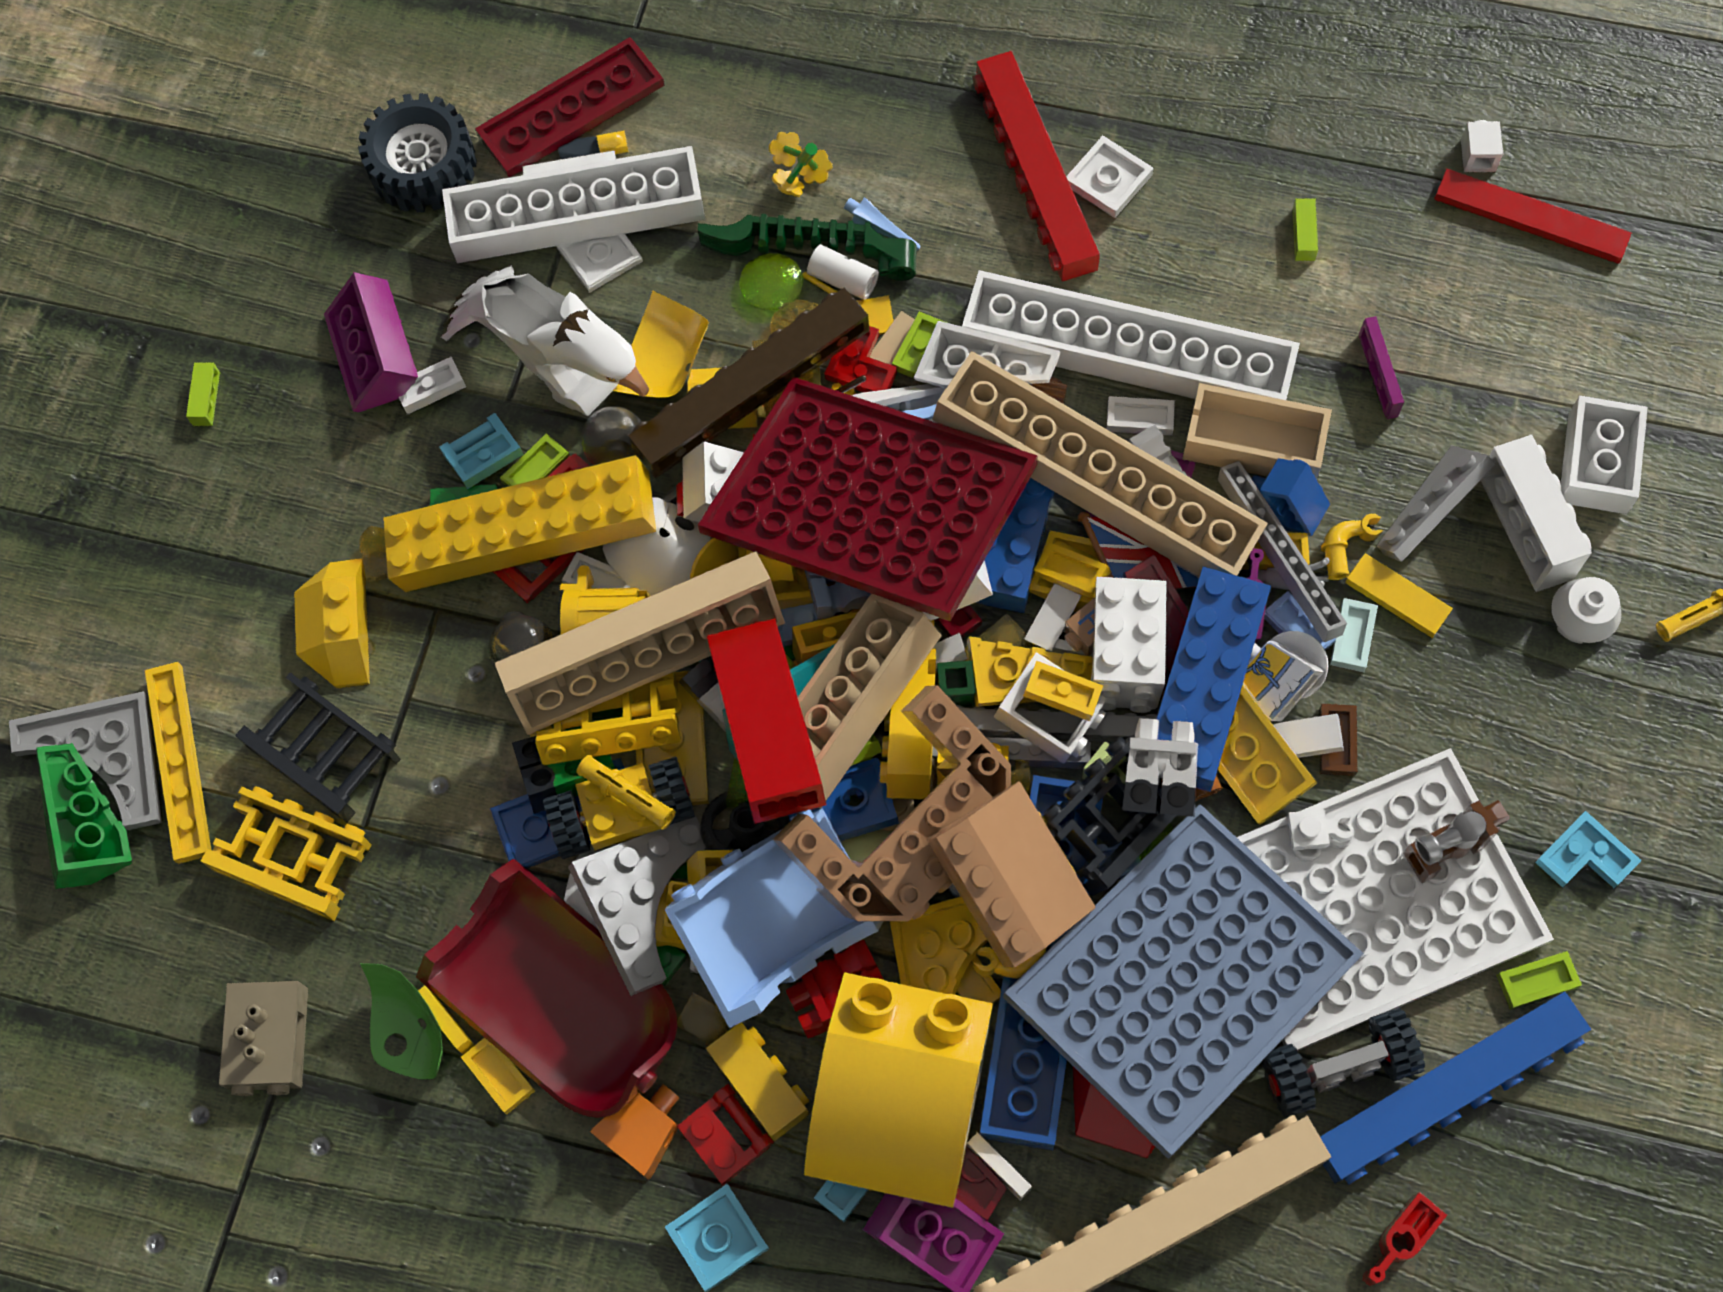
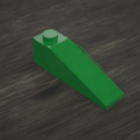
(80, 827)

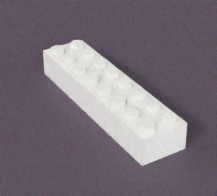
(573, 204)

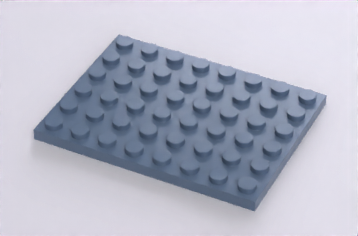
(1183, 979)

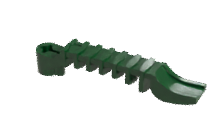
(894, 255)

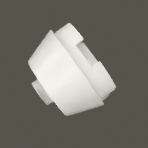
(1586, 610)

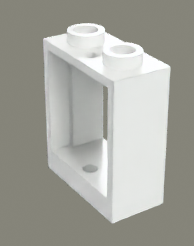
(1007, 715)

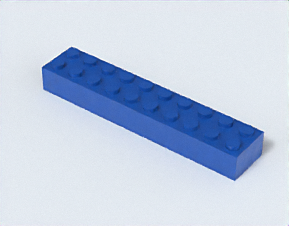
(1024, 1066)

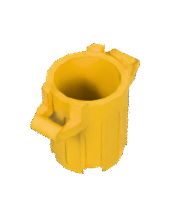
(585, 604)

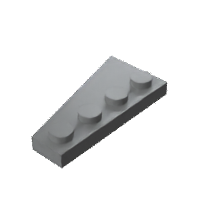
(1438, 495)

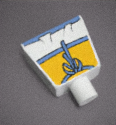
(1278, 678)

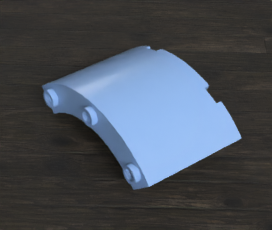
(759, 925)

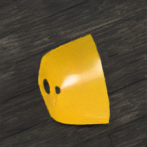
(666, 345)

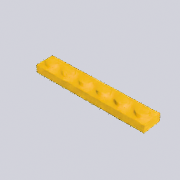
(178, 762)

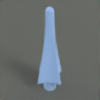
(866, 212)

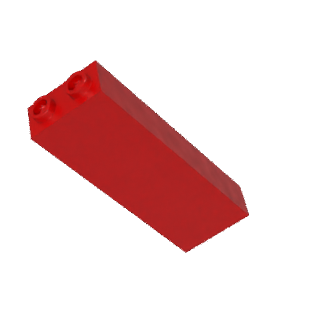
(766, 721)

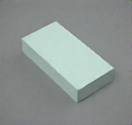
(1353, 646)

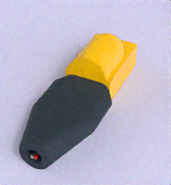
(591, 145)

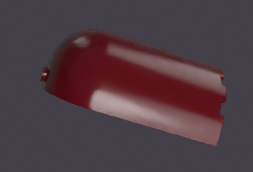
(551, 995)

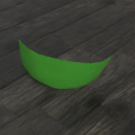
(397, 1010)

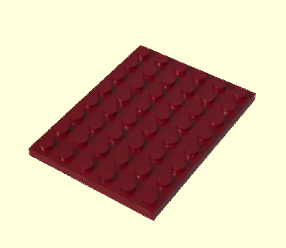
(870, 497)

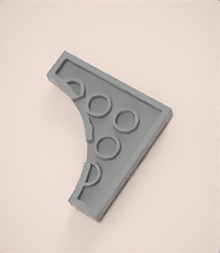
(113, 742)
(624, 893)

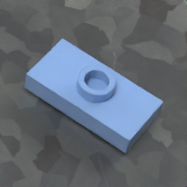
(1287, 615)

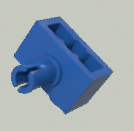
(1294, 495)

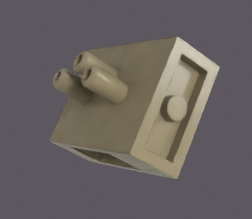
(263, 1037)

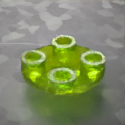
(771, 281)

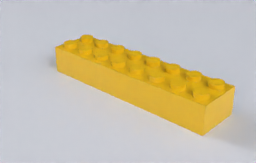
(519, 524)

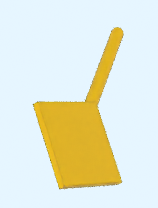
(877, 308)

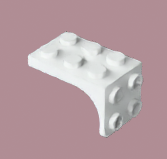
(1129, 642)

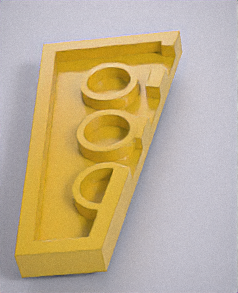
(1001, 664)

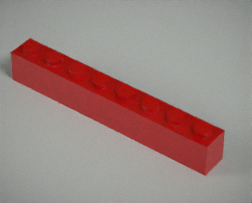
(1036, 167)

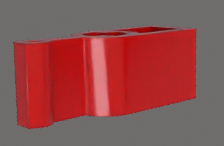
(1402, 1226)

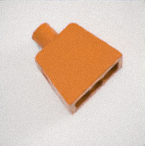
(640, 1130)

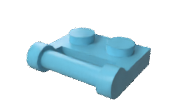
(486, 455)

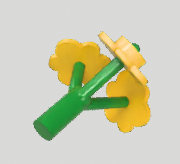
(811, 163)

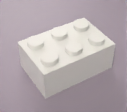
(1603, 454)

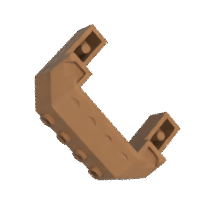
(904, 869)

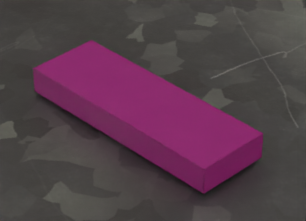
(1381, 367)

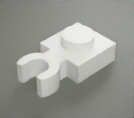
(1313, 830)

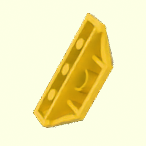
(334, 624)

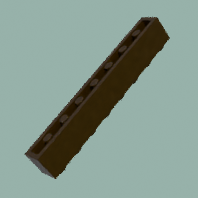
(749, 381)

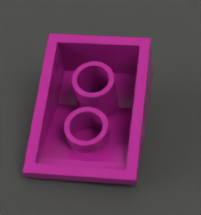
(935, 1238)

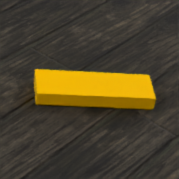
(1398, 595)

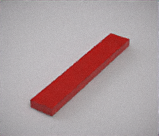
(1533, 216)

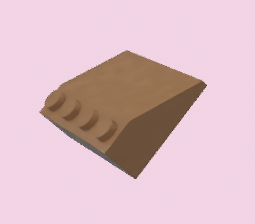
(1012, 875)

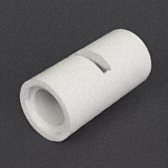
(841, 272)

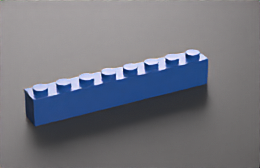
(1453, 1086)

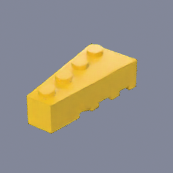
(907, 750)

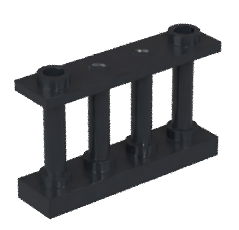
(312, 779)

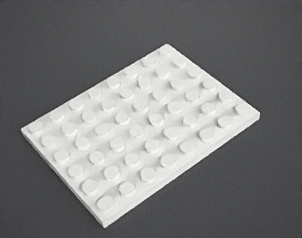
(1409, 931)

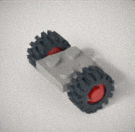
(1392, 1047)

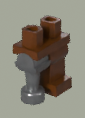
(1467, 832)

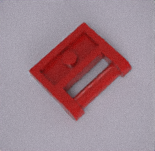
(714, 1141)

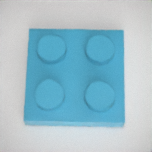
(716, 1238)

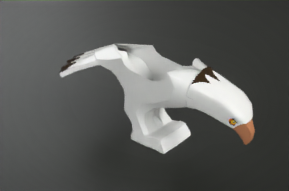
(551, 335)

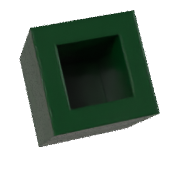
(956, 681)

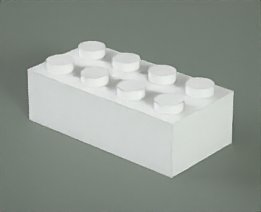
(1535, 514)

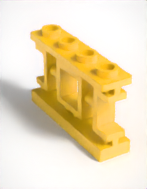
(618, 733)
(275, 876)

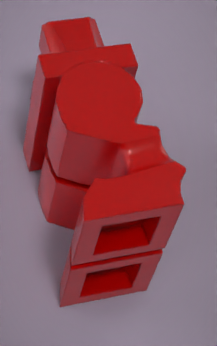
(823, 985)

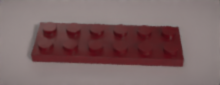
(569, 107)

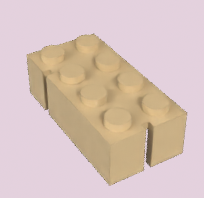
(1254, 430)

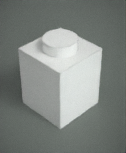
(1481, 146)

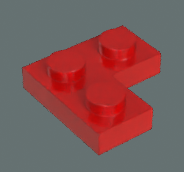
(856, 361)

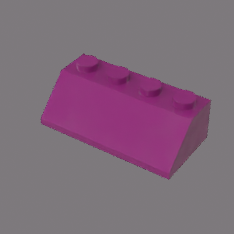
(370, 343)

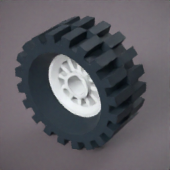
(413, 131)

